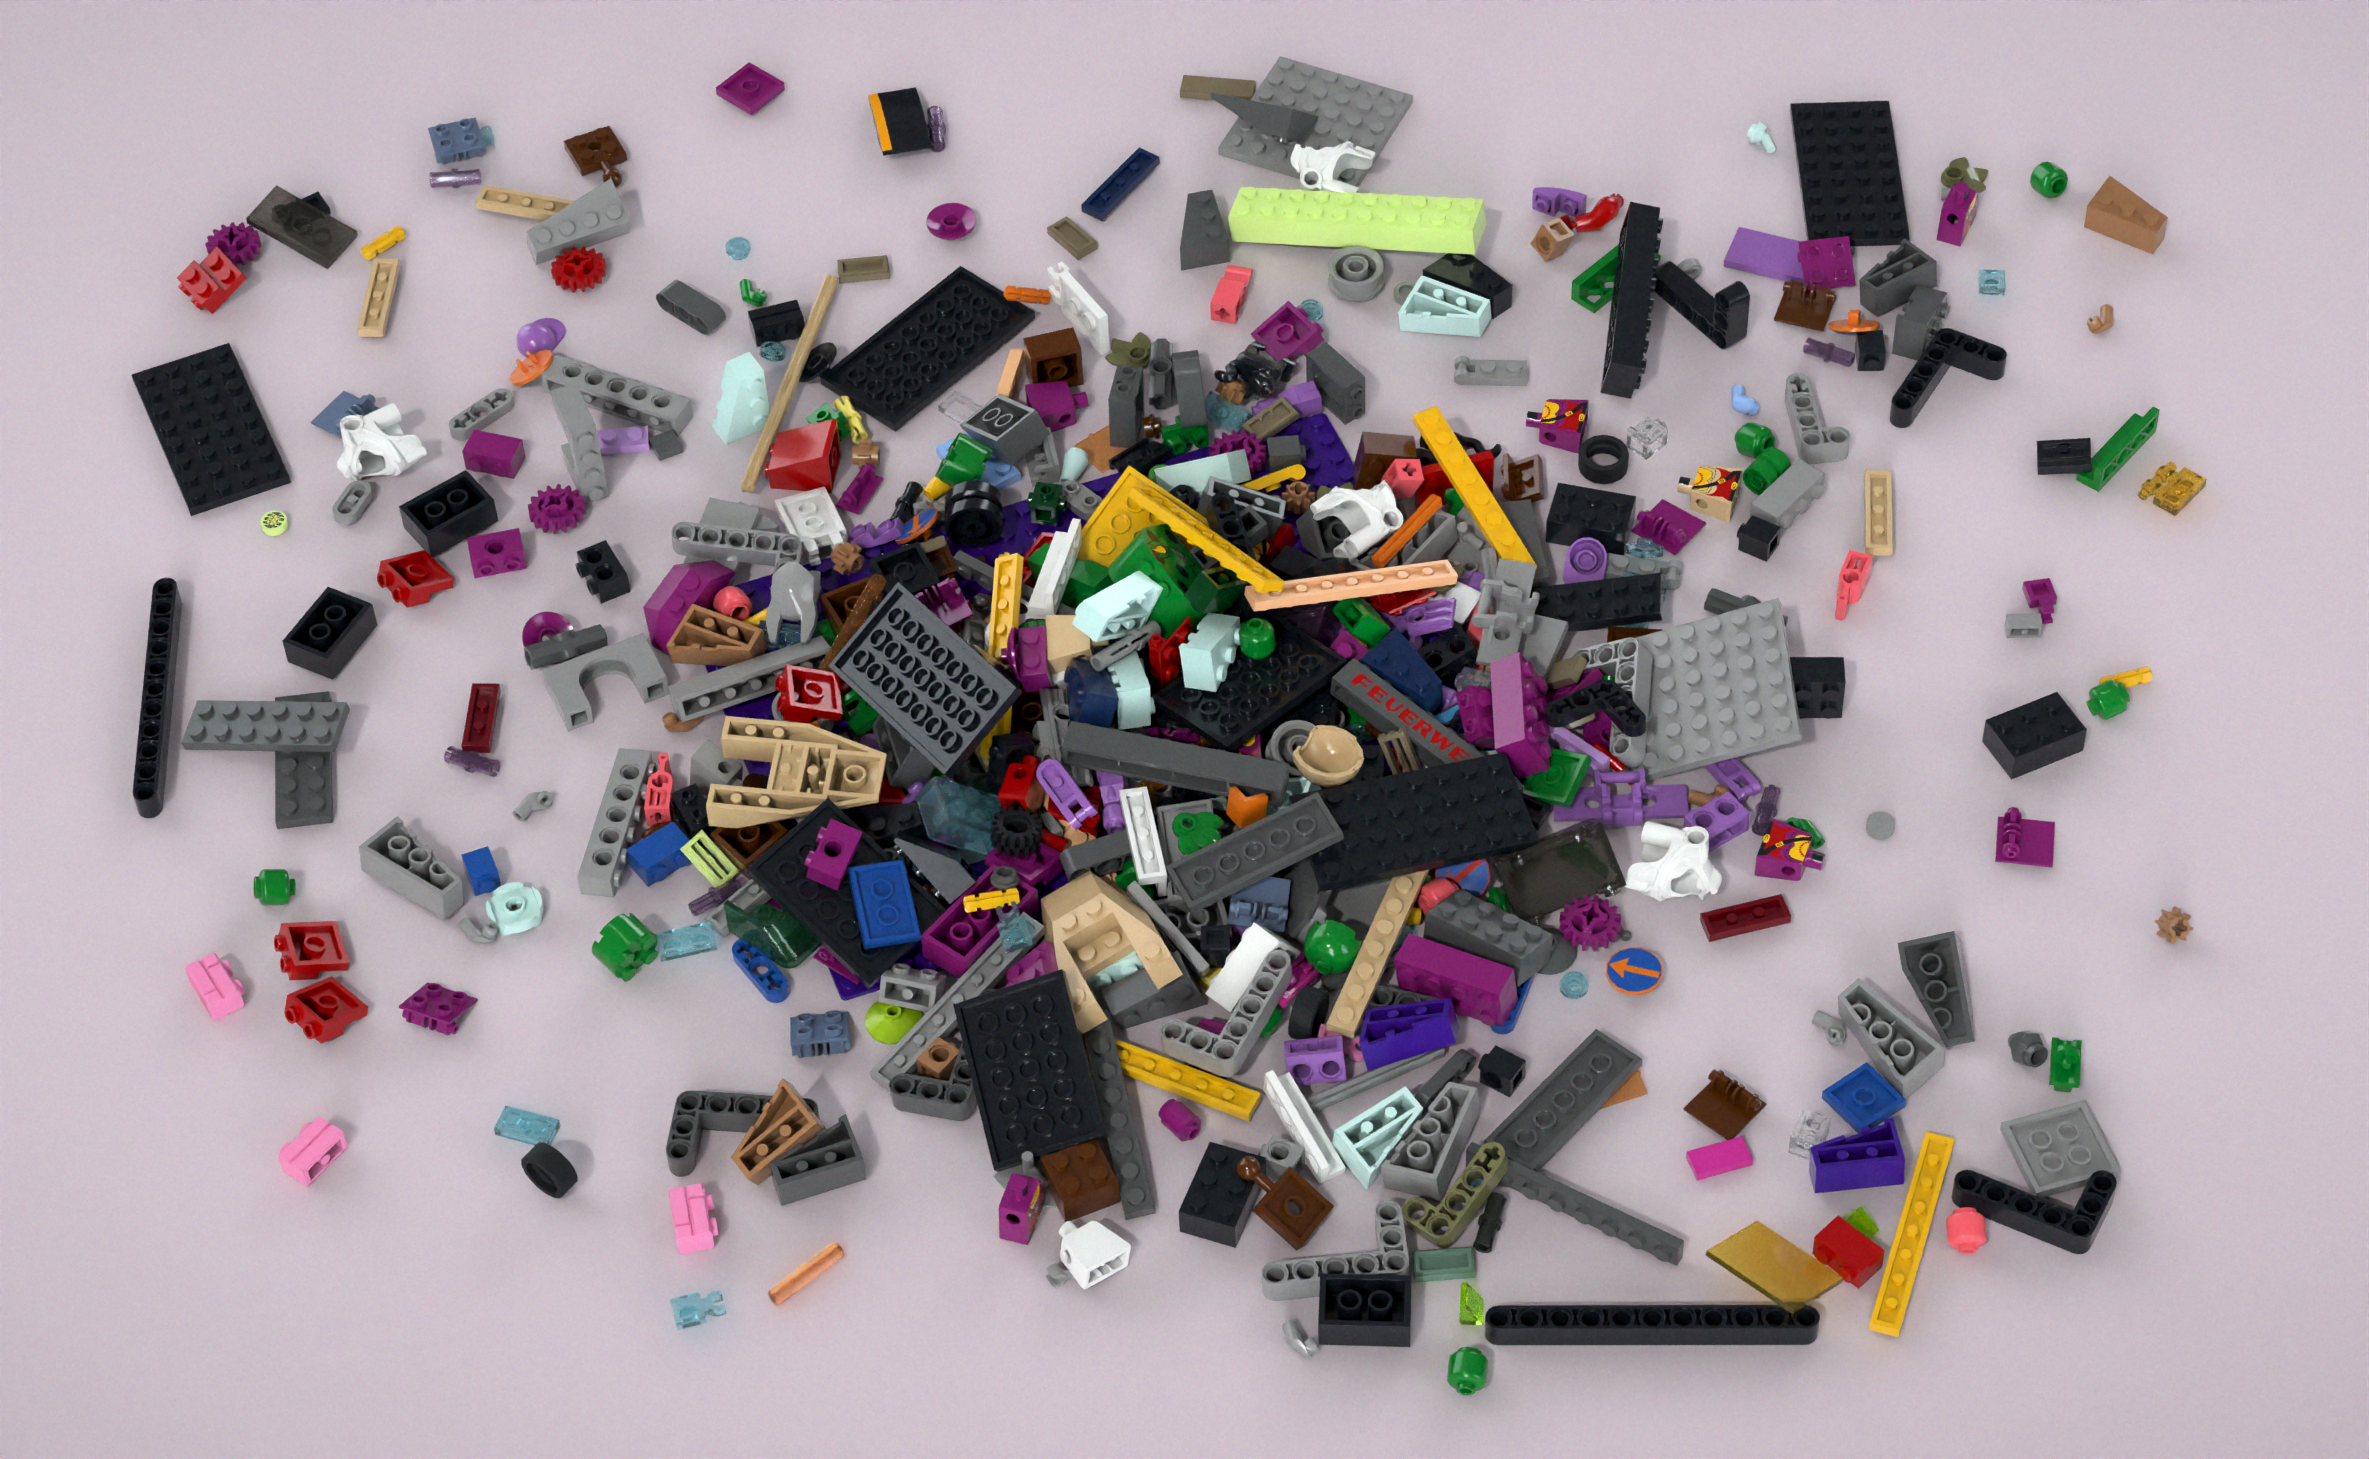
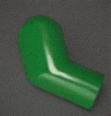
(751, 297)
(1807, 826)

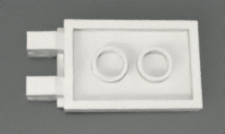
(1080, 308)
(813, 520)

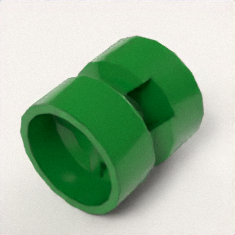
(1765, 470)

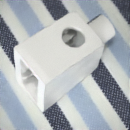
(1092, 1252)

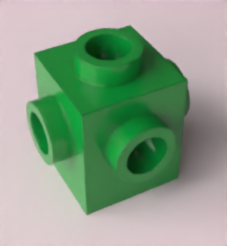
(826, 413)

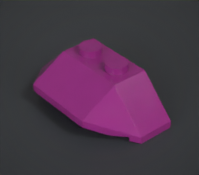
(682, 587)

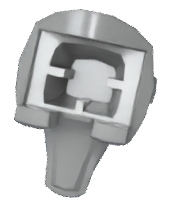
(793, 599)

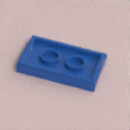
(883, 904)

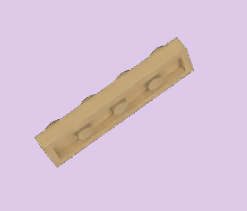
(519, 203)
(378, 298)
(1878, 512)

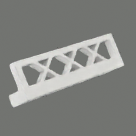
(1056, 571)
(1143, 838)
(1303, 1126)

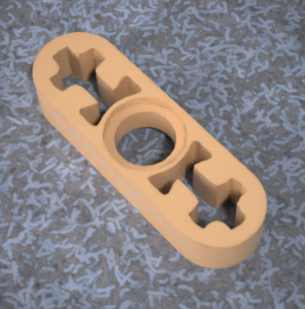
(1011, 373)

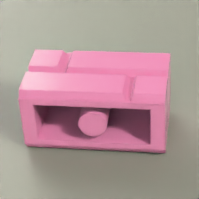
(214, 986)
(312, 1151)
(691, 1218)

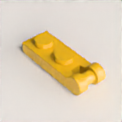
(1273, 480)

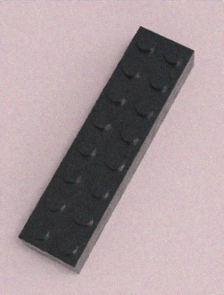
(1632, 300)

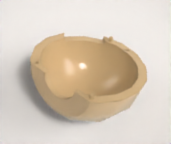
(1329, 756)

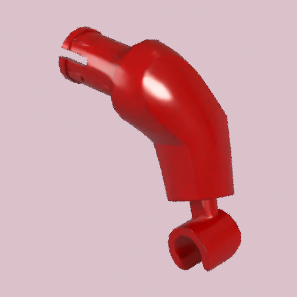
(1603, 212)

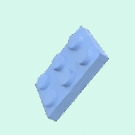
(996, 472)

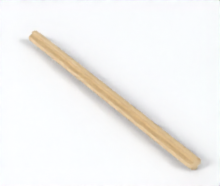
(789, 384)

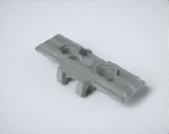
(1516, 610)
(1053, 731)

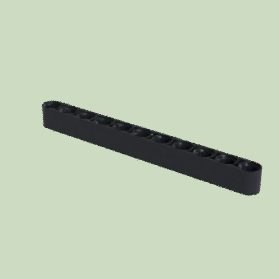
(157, 698)
(1637, 1328)

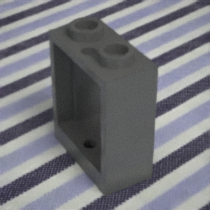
(1337, 382)
(1126, 406)

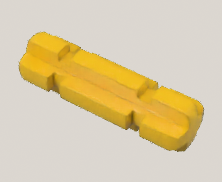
(383, 243)
(2131, 677)
(990, 900)

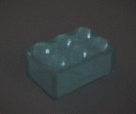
(958, 814)

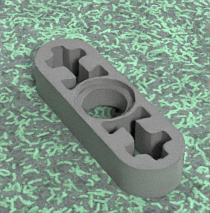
(495, 404)

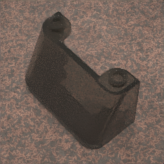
(1559, 869)

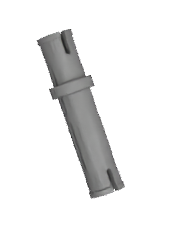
(1104, 657)

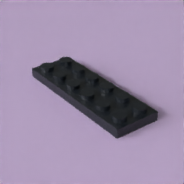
(1603, 601)

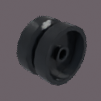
(973, 513)

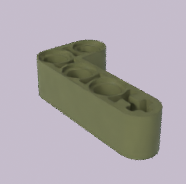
(1459, 1192)

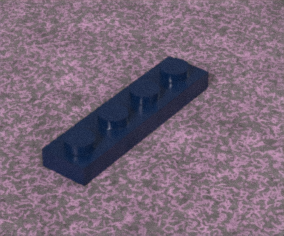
(1120, 184)

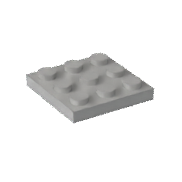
(2058, 1149)

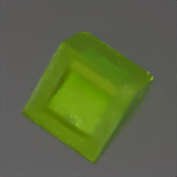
(1861, 1221)
(1470, 1306)

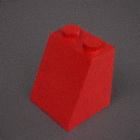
(805, 457)

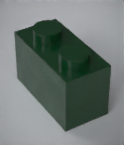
(1214, 590)

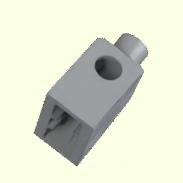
(711, 767)

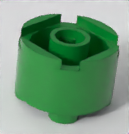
(963, 461)
(625, 946)

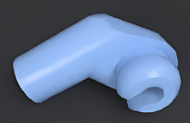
(1743, 403)

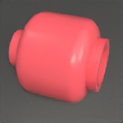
(733, 603)
(1434, 893)
(1966, 1230)

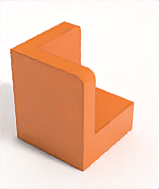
(1245, 809)

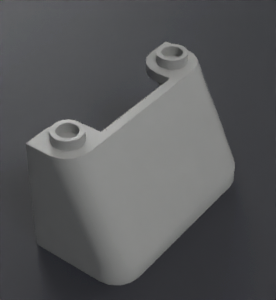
(1349, 905)

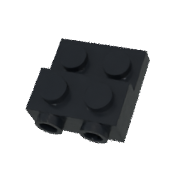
(907, 566)

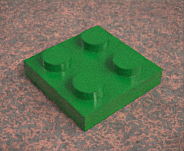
(1561, 781)

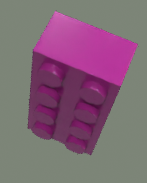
(1520, 715)
(962, 937)
(1473, 983)

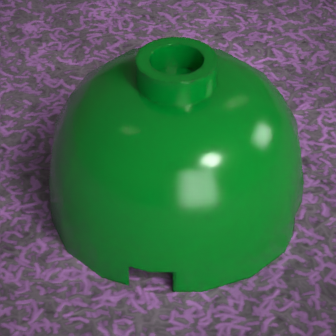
(1331, 947)

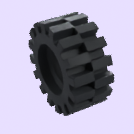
(1016, 842)

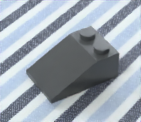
(1006, 428)

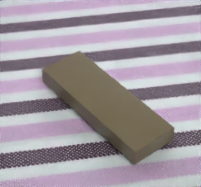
(1202, 87)

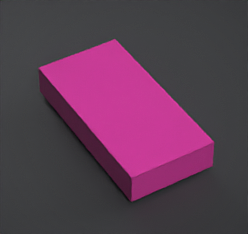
(1719, 1158)

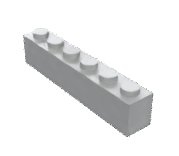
(742, 680)

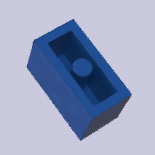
(658, 854)

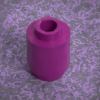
(1180, 1120)

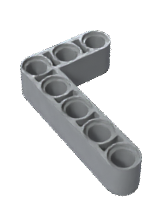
(726, 536)
(1632, 670)
(1240, 1022)
(1380, 1262)

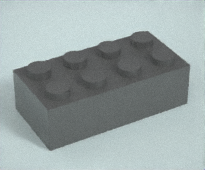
(1489, 933)

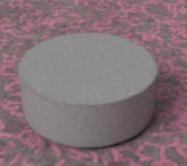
(1691, 267)
(1402, 291)
(1880, 825)

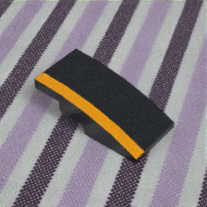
(899, 121)

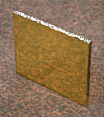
(1774, 1266)

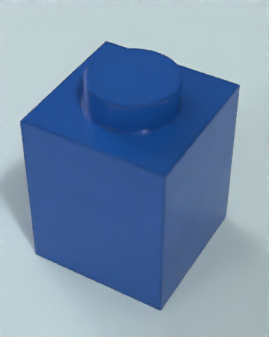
(481, 871)

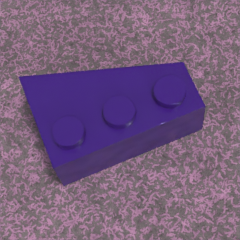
(1406, 1031)
(1858, 1161)

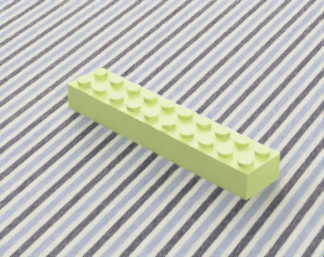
(1357, 220)

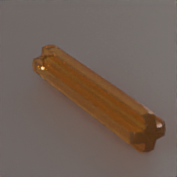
(806, 1273)

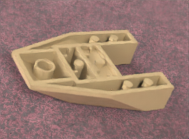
(803, 773)
(1092, 930)

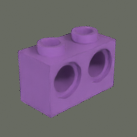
(1722, 818)
(1315, 1054)

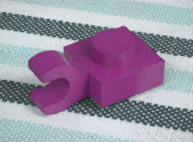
(2041, 595)

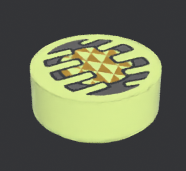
(274, 523)

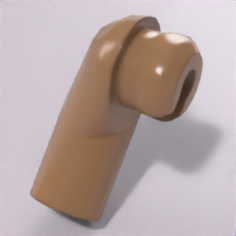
(1700, 799)

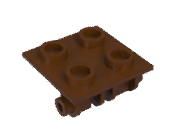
(1805, 307)
(1724, 1105)

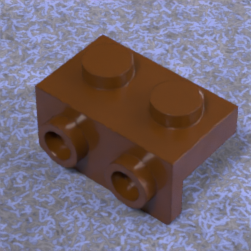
(1522, 478)

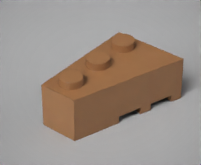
(2125, 217)
(714, 639)
(779, 1128)

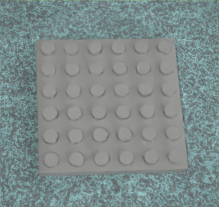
(1345, 111)
(1719, 690)

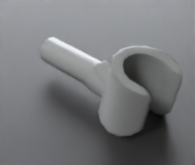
(1056, 1275)

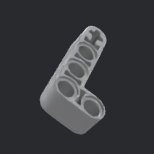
(1812, 441)

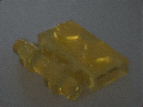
(2177, 492)

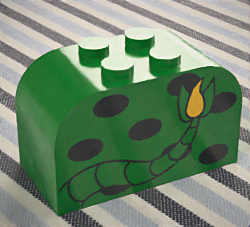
(1169, 563)

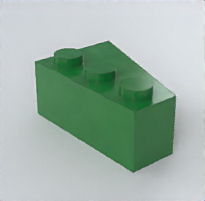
(1085, 579)

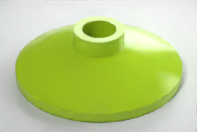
(890, 1028)

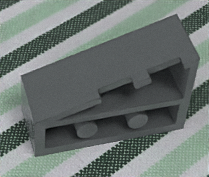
(1203, 233)
(1897, 278)
(1919, 322)
(904, 762)
(1138, 1000)
(819, 1165)

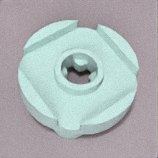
(515, 921)

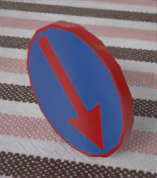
(1468, 876)

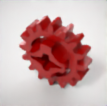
(578, 269)

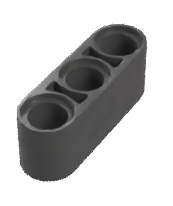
(691, 307)
(1098, 855)

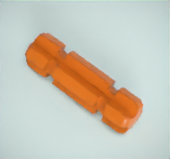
(1027, 295)

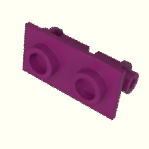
(860, 490)

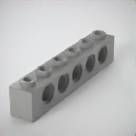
(620, 395)
(616, 823)

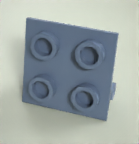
(455, 139)
(343, 406)
(1261, 903)
(817, 1029)

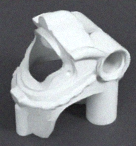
(1322, 167)
(373, 436)
(1366, 513)
(1674, 863)

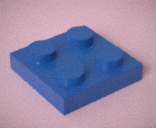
(1863, 1098)

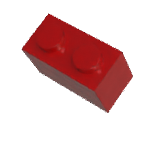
(1848, 1252)

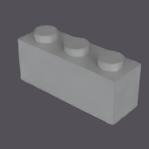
(1789, 494)

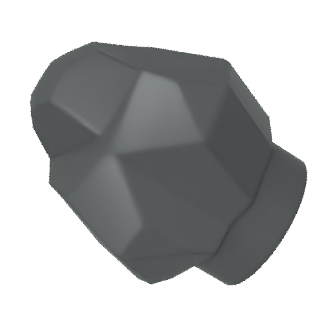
(2027, 1048)

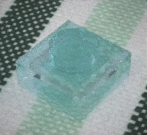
(1991, 282)
(1644, 548)

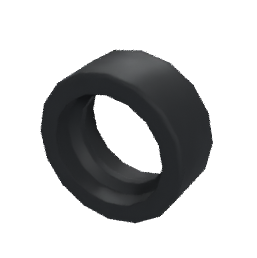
(1599, 473)
(1308, 1013)
(549, 1170)

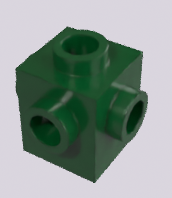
(1046, 503)

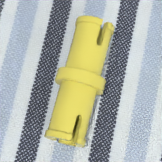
(854, 419)

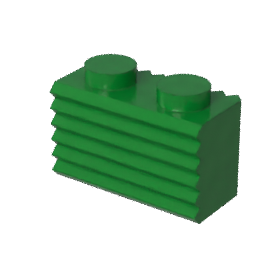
(1361, 620)

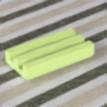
(702, 866)

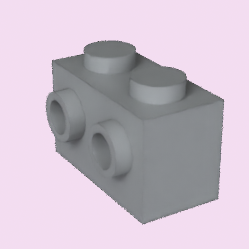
(911, 987)

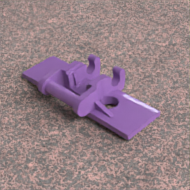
(1437, 617)
(1625, 808)

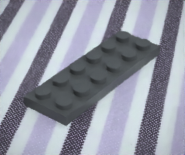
(266, 726)
(303, 780)
(1254, 852)
(1565, 1100)

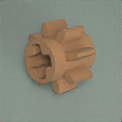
(1232, 391)
(865, 453)
(1298, 497)
(847, 558)
(2171, 932)

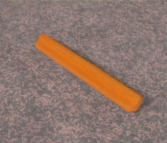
(1406, 531)

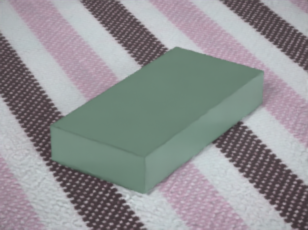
(1443, 1264)

